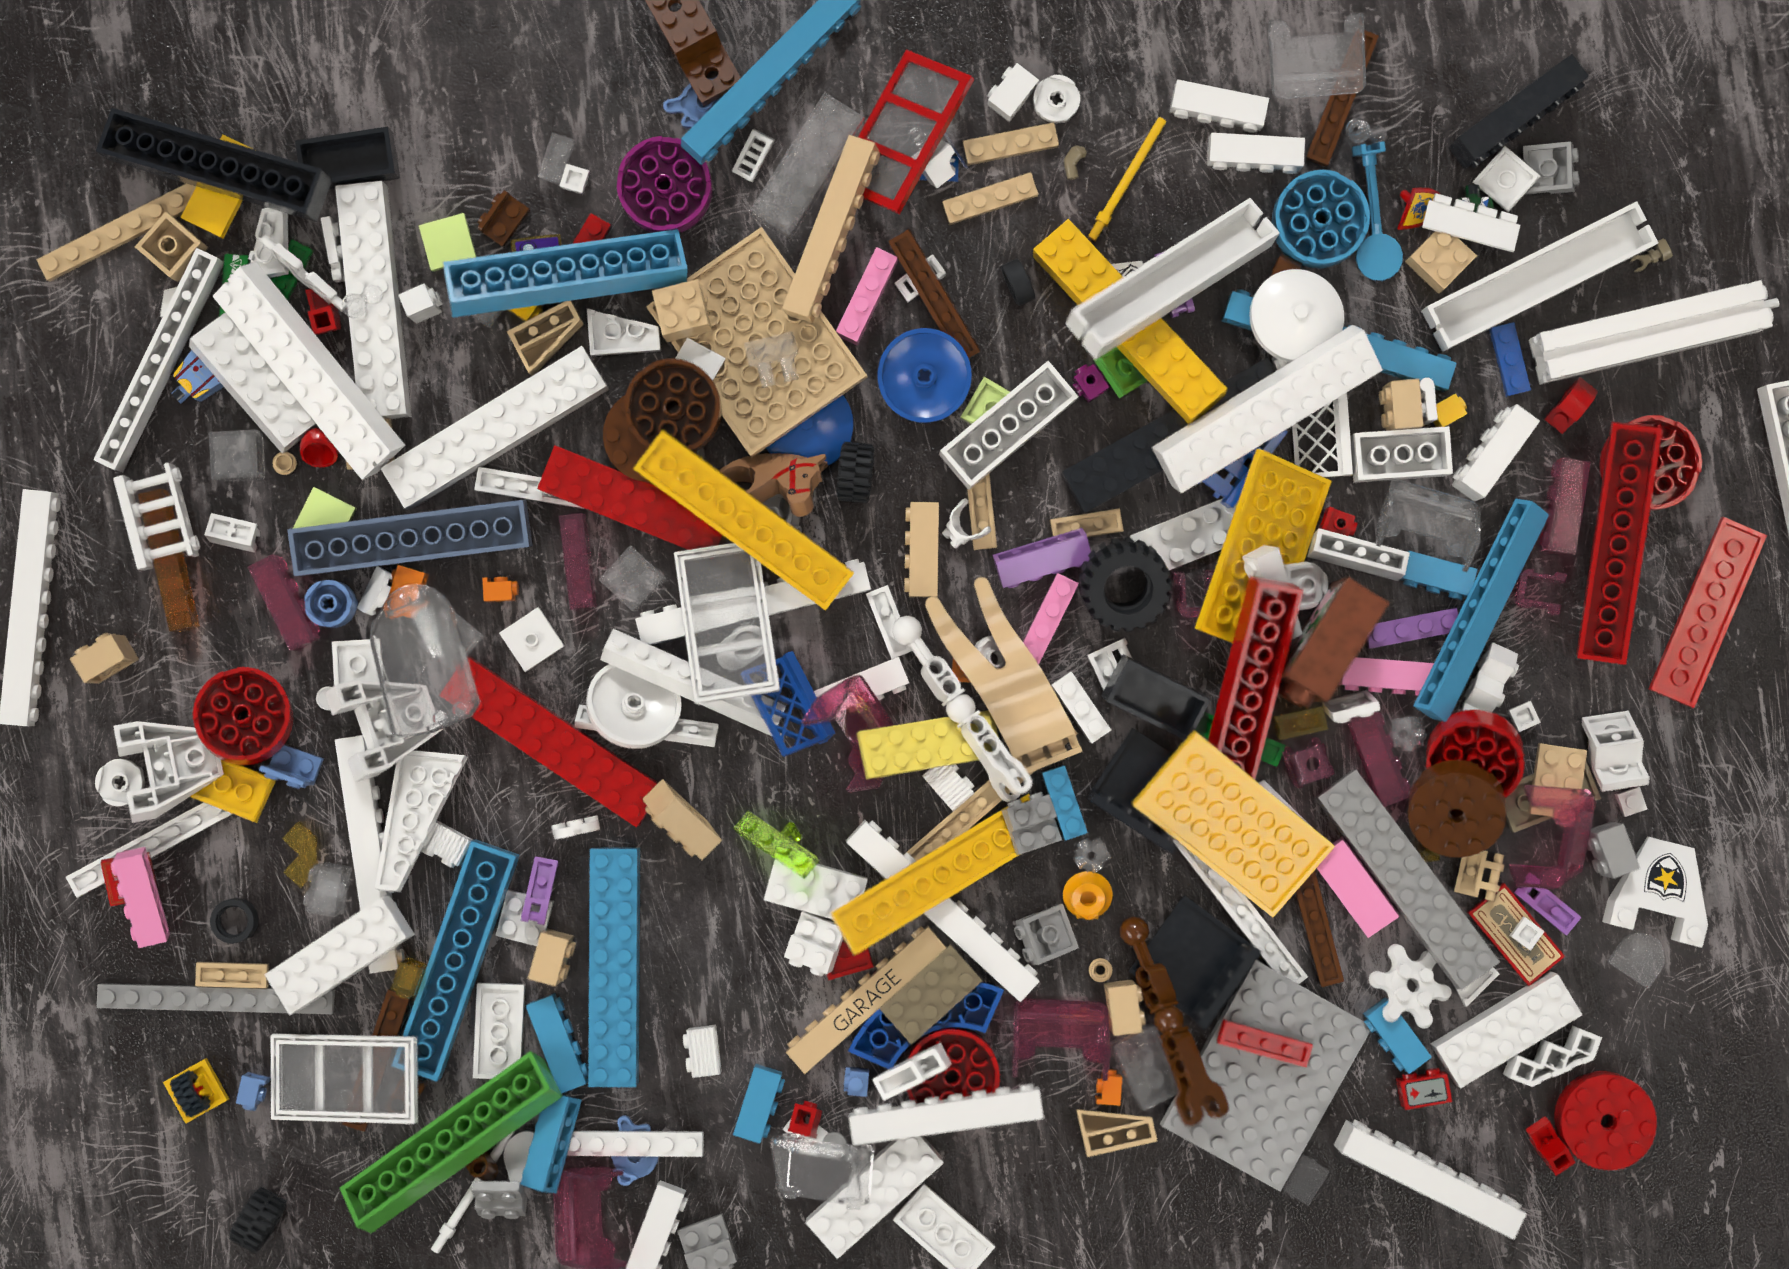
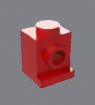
(1330, 518)
(798, 1122)

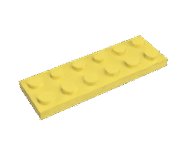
(917, 746)

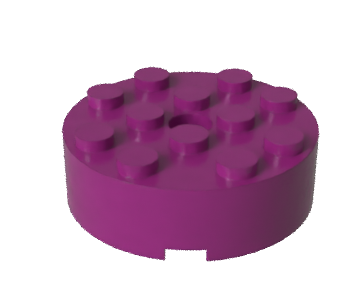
(668, 209)

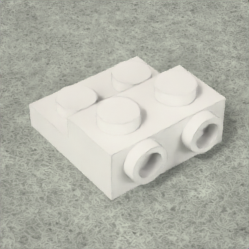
(814, 944)

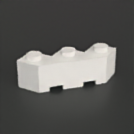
(1486, 689)
(1553, 1059)

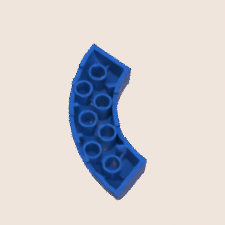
(884, 1043)

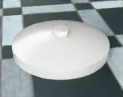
(1295, 313)
(631, 709)

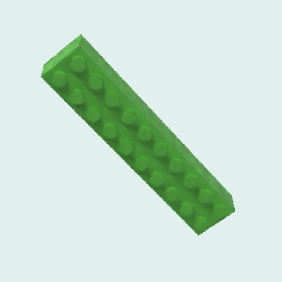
(450, 1142)

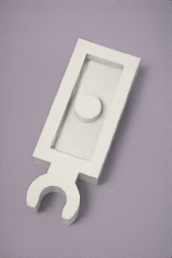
(334, 251)

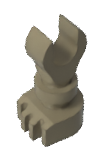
(1662, 251)

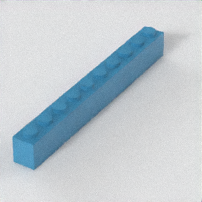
(766, 77)
(1393, 356)
(1481, 610)

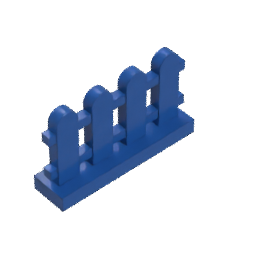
(1236, 469)

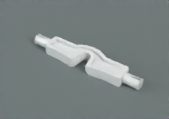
(296, 267)

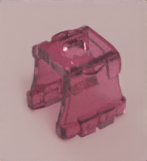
(1180, 580)
(1551, 608)
(1297, 763)

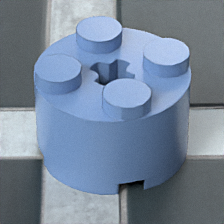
(317, 605)

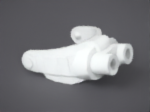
(955, 531)

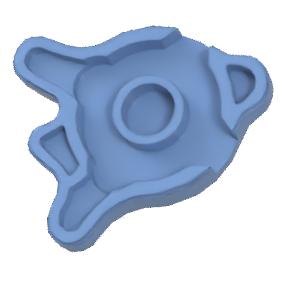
(688, 105)
(633, 1166)

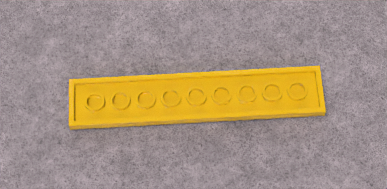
(743, 520)
(925, 883)

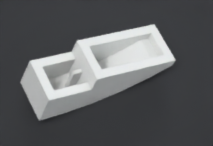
(912, 1071)

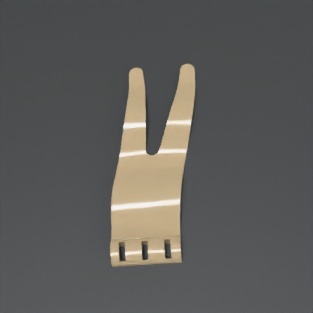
(1017, 693)

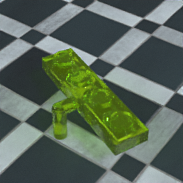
(777, 843)

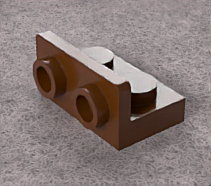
(502, 218)

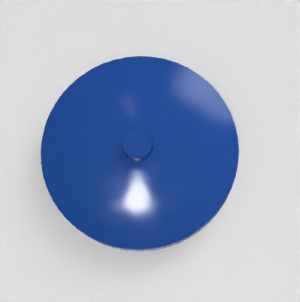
(924, 375)
(819, 434)

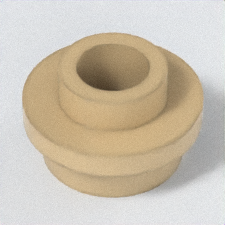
(1100, 977)

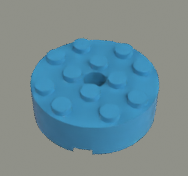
(1334, 198)

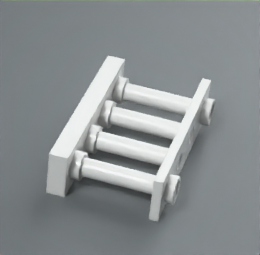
(132, 511)

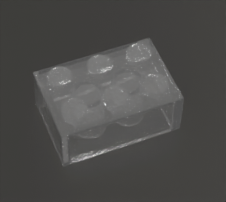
(1144, 1066)

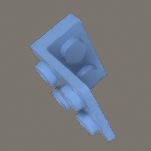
(293, 765)

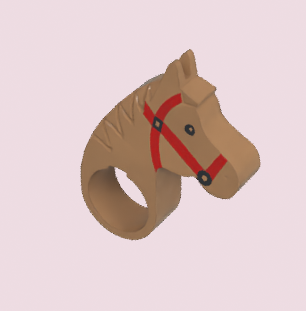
(781, 474)

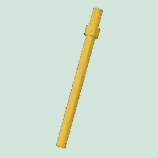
(1104, 217)

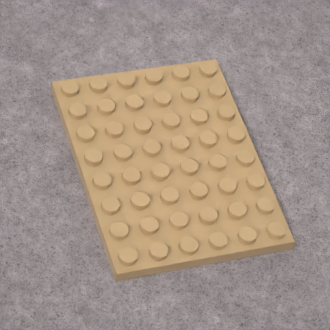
(745, 304)

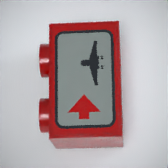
(1423, 1089)

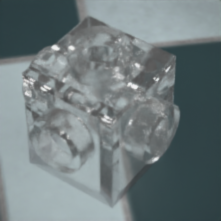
(1408, 733)
(1100, 854)

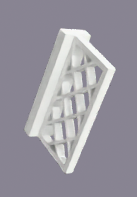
(1342, 436)

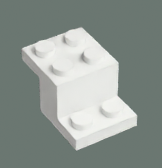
(1615, 751)

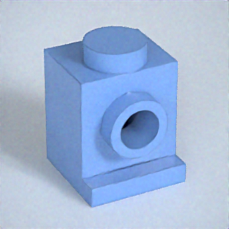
(856, 1081)
(252, 1090)

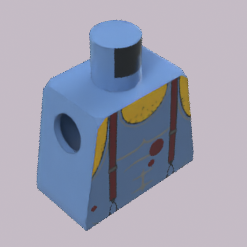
(194, 380)

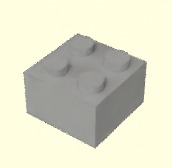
(1612, 850)

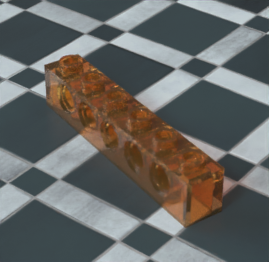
(170, 569)

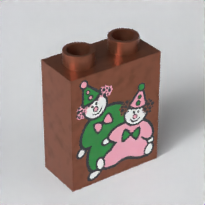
(1329, 642)

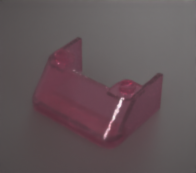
(855, 710)
(1573, 810)
(1061, 1025)
(579, 1219)

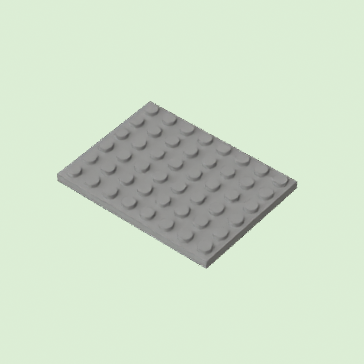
(1269, 1100)

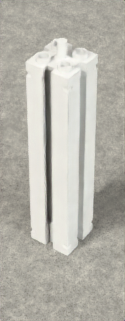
(1652, 332)

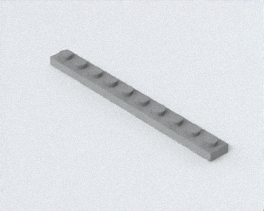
(201, 999)

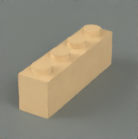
(923, 549)

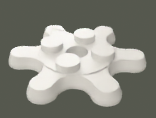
(1399, 995)

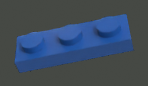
(1510, 359)

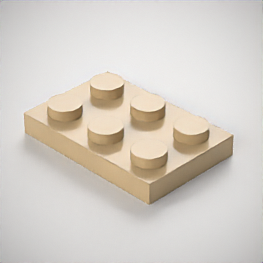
(1557, 768)

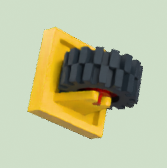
(196, 1090)

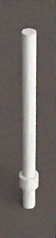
(448, 1229)

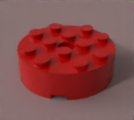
(1677, 461)
(247, 739)
(1480, 739)
(969, 1058)
(1629, 1113)

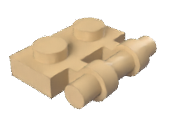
(1471, 874)

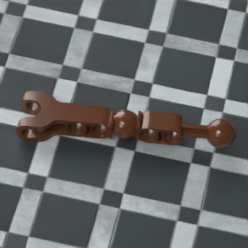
(1189, 1072)

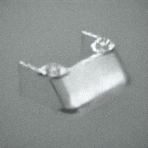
(1431, 515)

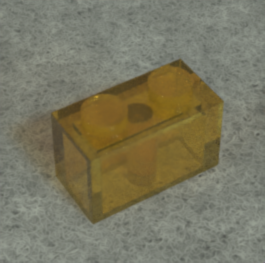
(1300, 723)
(408, 978)

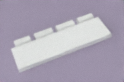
(1476, 227)

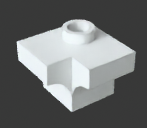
(939, 167)

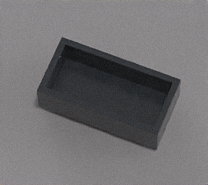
(352, 156)
(1155, 697)

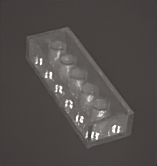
(806, 166)

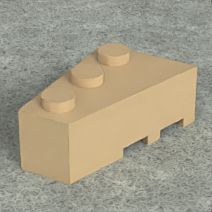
(545, 334)

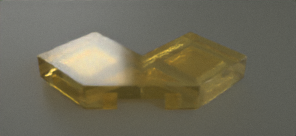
(305, 844)

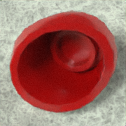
(317, 449)

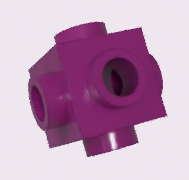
(1089, 391)

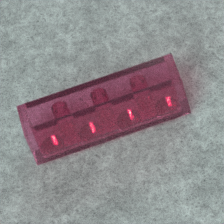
(1565, 506)
(577, 561)
(284, 602)
(1378, 759)

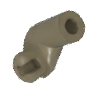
(1071, 159)

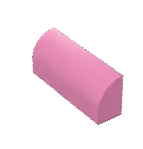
(1357, 889)

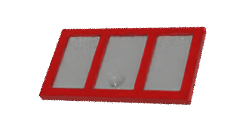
(910, 125)

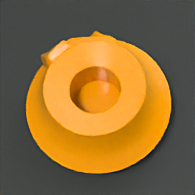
(1087, 895)

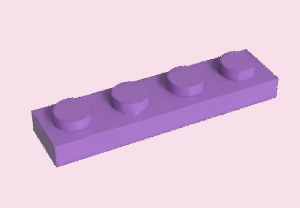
(1412, 628)

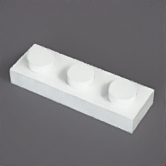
(886, 615)

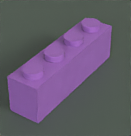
(1042, 558)

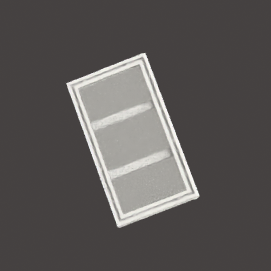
(726, 623)
(344, 1078)

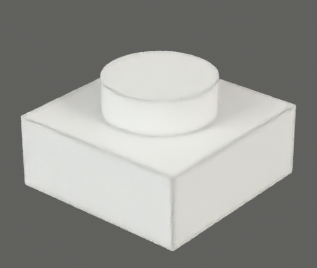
(574, 179)
(1523, 716)
(1631, 801)
(1526, 933)

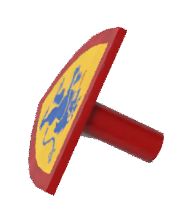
(1416, 207)

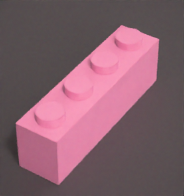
(867, 296)
(1049, 615)
(1386, 674)
(141, 897)

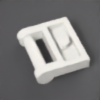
(1428, 401)
(1104, 662)

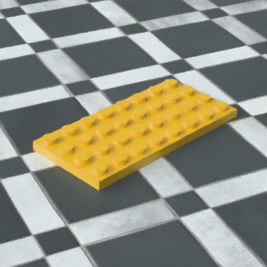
(1274, 510)
(1233, 824)

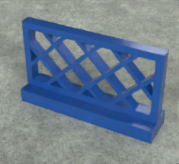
(804, 695)

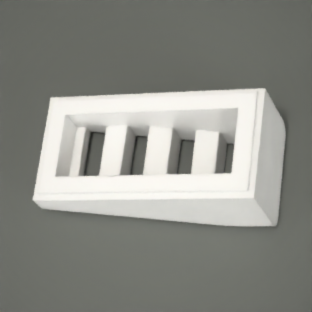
(745, 151)
(905, 292)

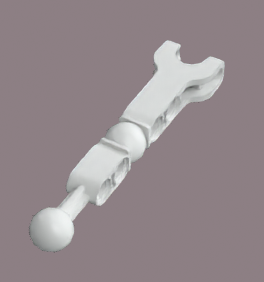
(961, 709)

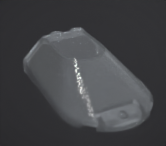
(421, 662)

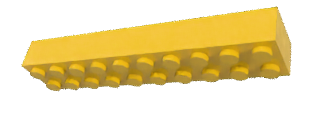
(1154, 350)

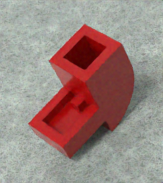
(323, 316)
(1572, 405)
(1549, 1146)

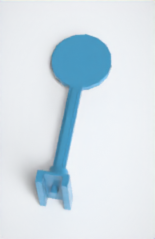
(1378, 254)

